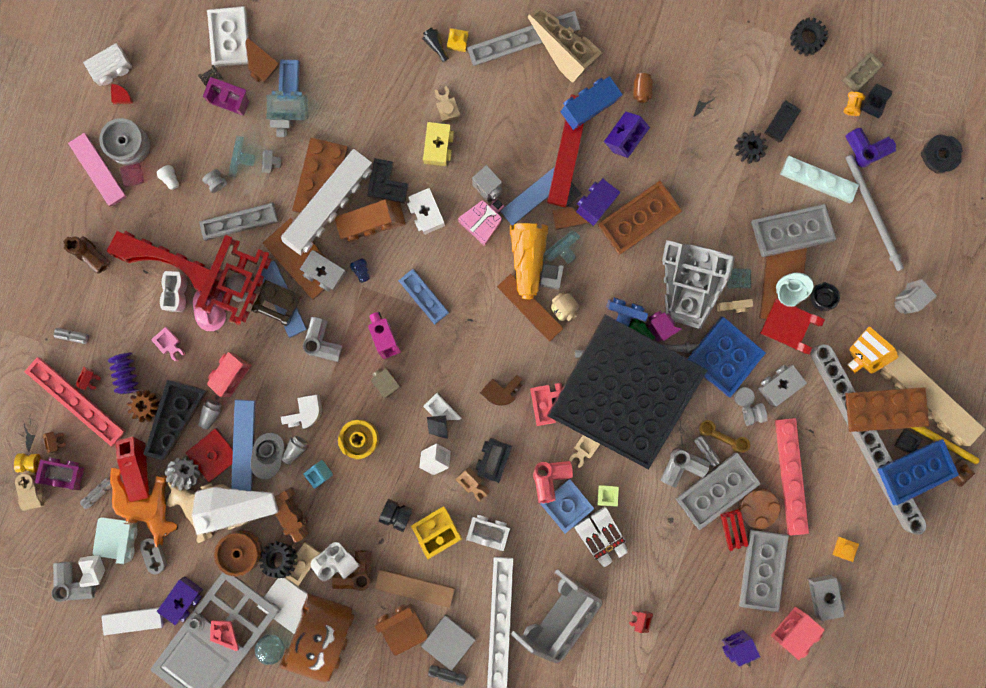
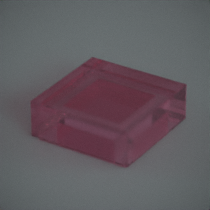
(132, 175)

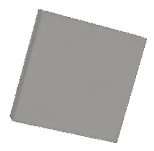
(448, 642)

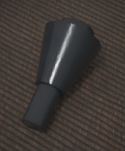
(433, 40)

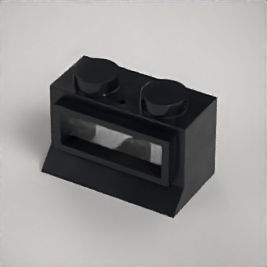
(493, 460)

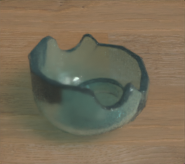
(269, 649)

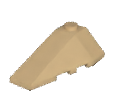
(569, 51)

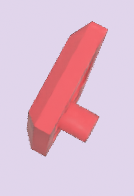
(223, 634)

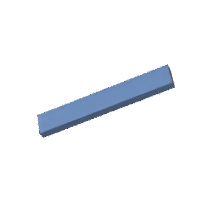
(243, 444)

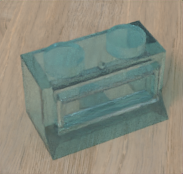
(287, 106)

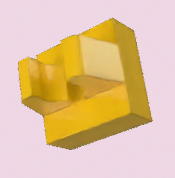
(457, 40)

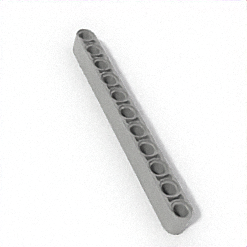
(875, 444)

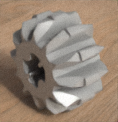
(182, 473)

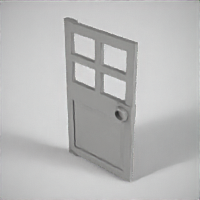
(194, 659)

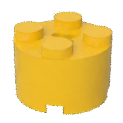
(354, 449)

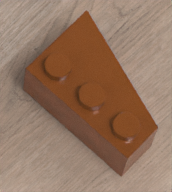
(370, 220)

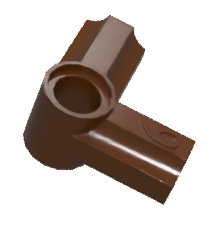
(85, 251)
(363, 558)

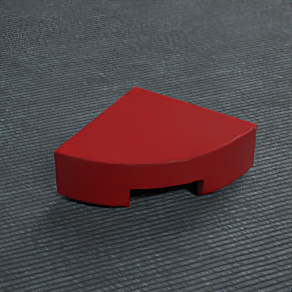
(119, 95)

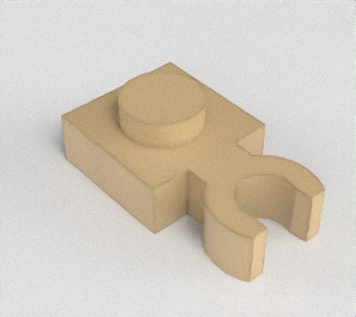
(447, 107)
(740, 306)
(585, 447)

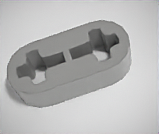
(149, 557)

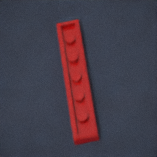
(565, 164)

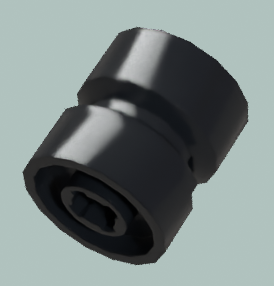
(395, 515)

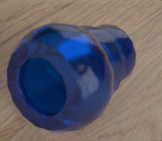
(360, 269)

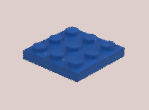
(726, 356)

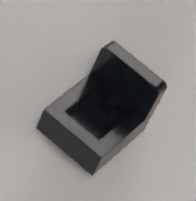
(876, 100)

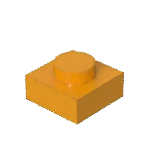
(845, 549)

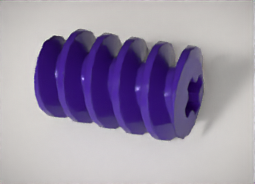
(123, 373)

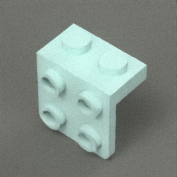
(115, 539)

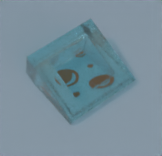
(740, 279)

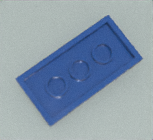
(917, 472)

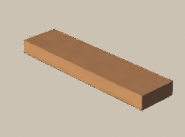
(414, 588)

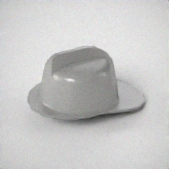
(267, 455)

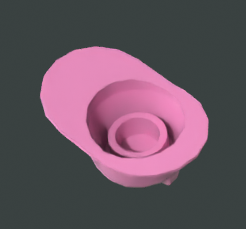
(208, 321)

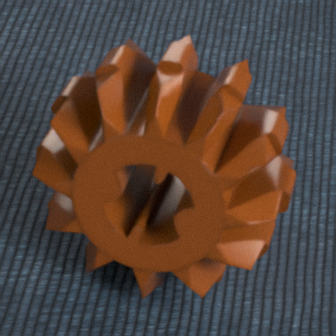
(146, 399)

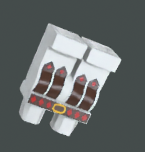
(601, 543)

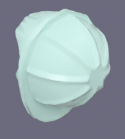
(794, 288)

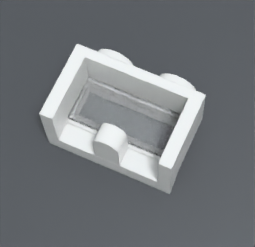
(488, 533)

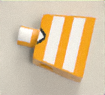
(871, 352)

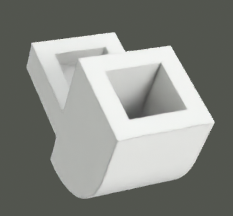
(310, 412)

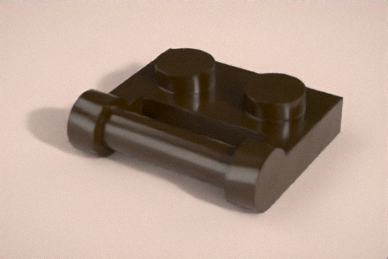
(278, 296)

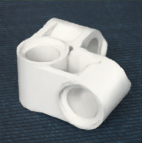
(333, 559)

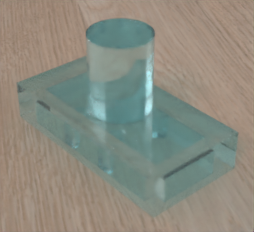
(239, 157)
(562, 248)

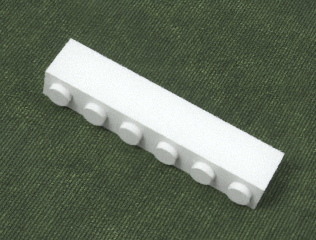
(326, 202)

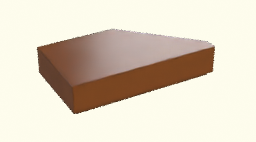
(567, 218)

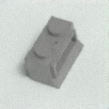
(914, 297)

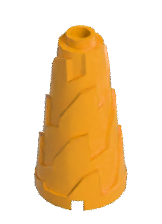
(528, 250)

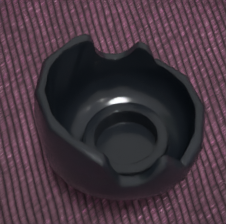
(825, 296)

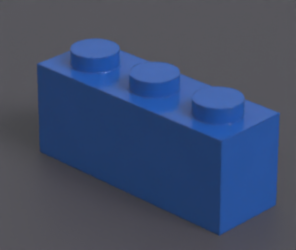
(590, 102)

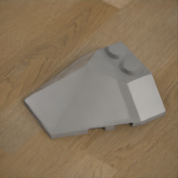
(694, 281)

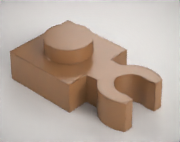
(471, 482)

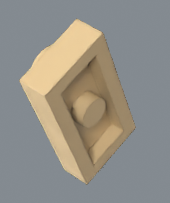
(305, 556)

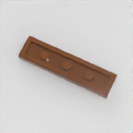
(530, 309)

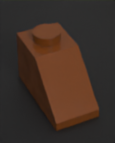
(259, 62)

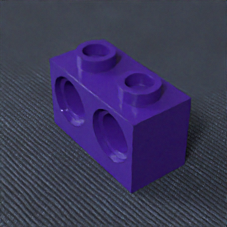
(740, 648)

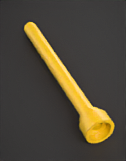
(951, 446)

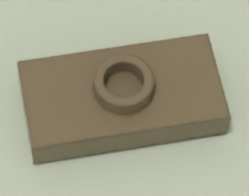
(863, 72)

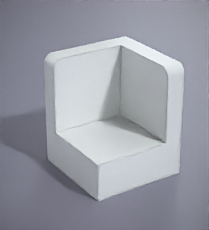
(435, 459)
(92, 570)

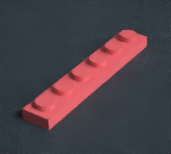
(75, 401)
(791, 476)

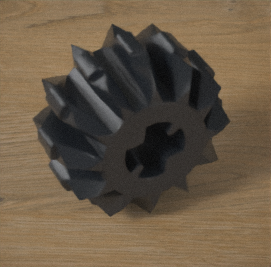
(757, 150)

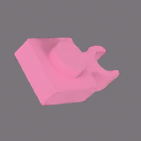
(167, 342)

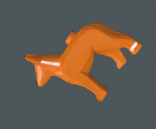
(150, 510)

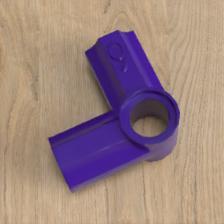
(861, 146)

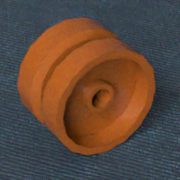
(227, 557)

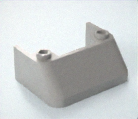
(563, 623)

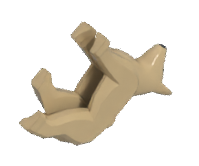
(185, 499)

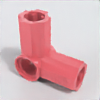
(544, 484)

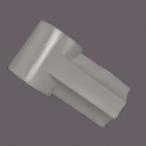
(316, 334)
(690, 463)
(64, 578)

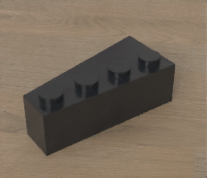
(173, 415)

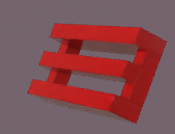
(737, 544)

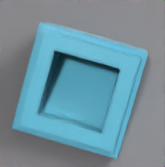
(318, 474)

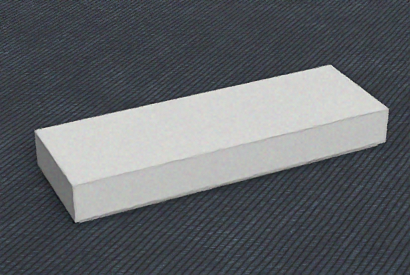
(131, 621)

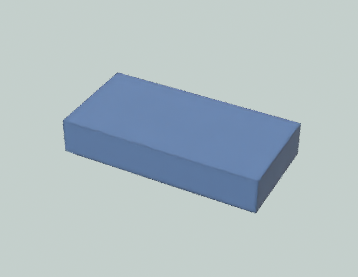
(289, 76)

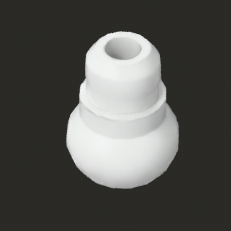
(168, 176)

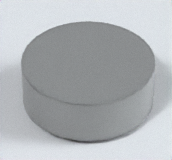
(744, 397)

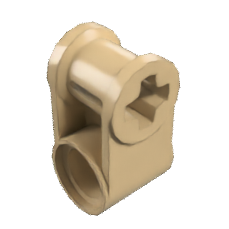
(29, 494)

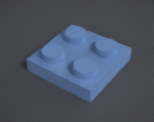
(568, 507)

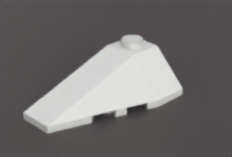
(222, 508)

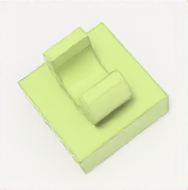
(608, 495)

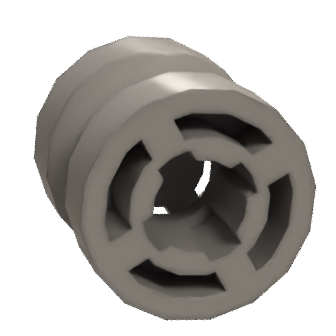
(754, 414)

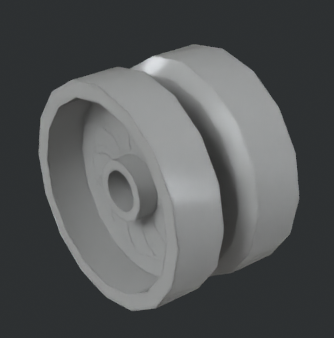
(124, 142)

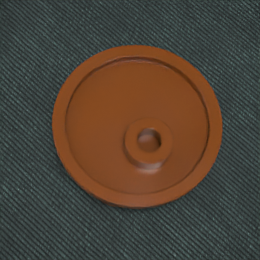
(759, 508)

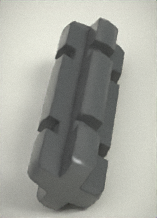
(447, 675)

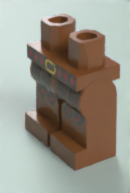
(290, 516)

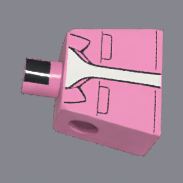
(482, 220)

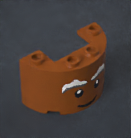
(318, 639)

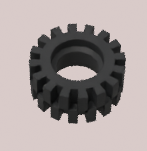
(816, 28)
(269, 557)

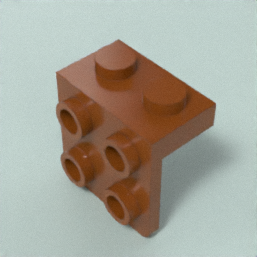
(401, 629)

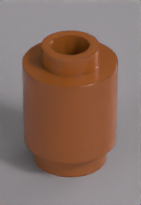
(643, 87)

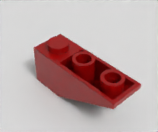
(133, 467)

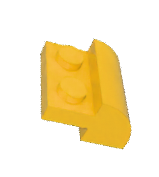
(436, 532)

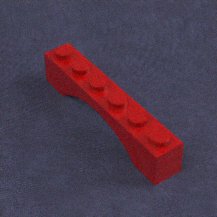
(129, 249)

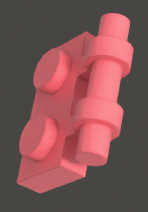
(542, 402)

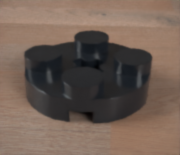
(931, 154)

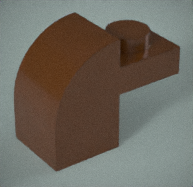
(501, 396)

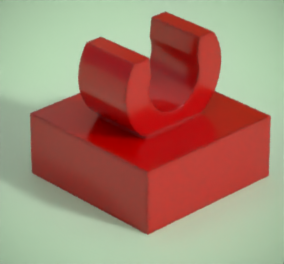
(85, 377)
(643, 621)

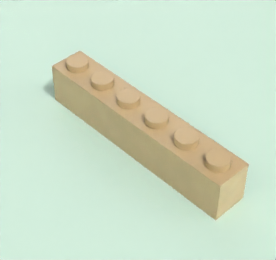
(941, 407)

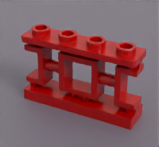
(219, 275)

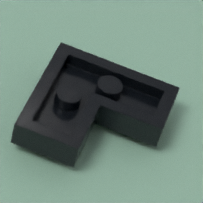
(381, 185)

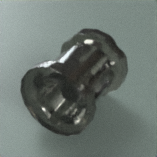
(213, 72)

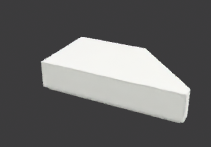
(439, 407)

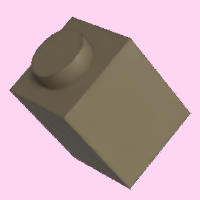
(385, 382)

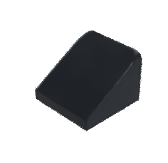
(438, 426)

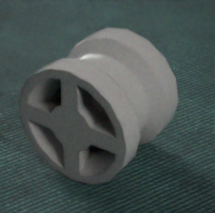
(214, 181)

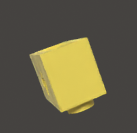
(434, 133)

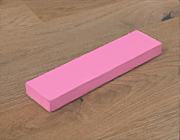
(97, 170)

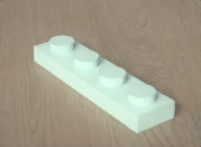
(819, 179)

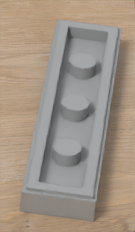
(238, 221)

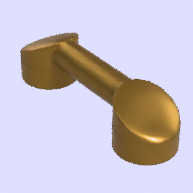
(739, 445)

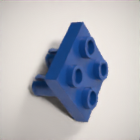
(626, 312)

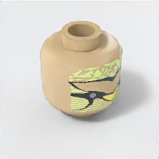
(565, 306)

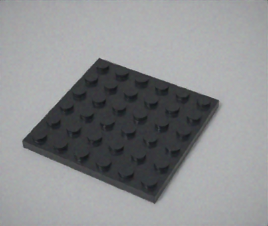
(627, 392)

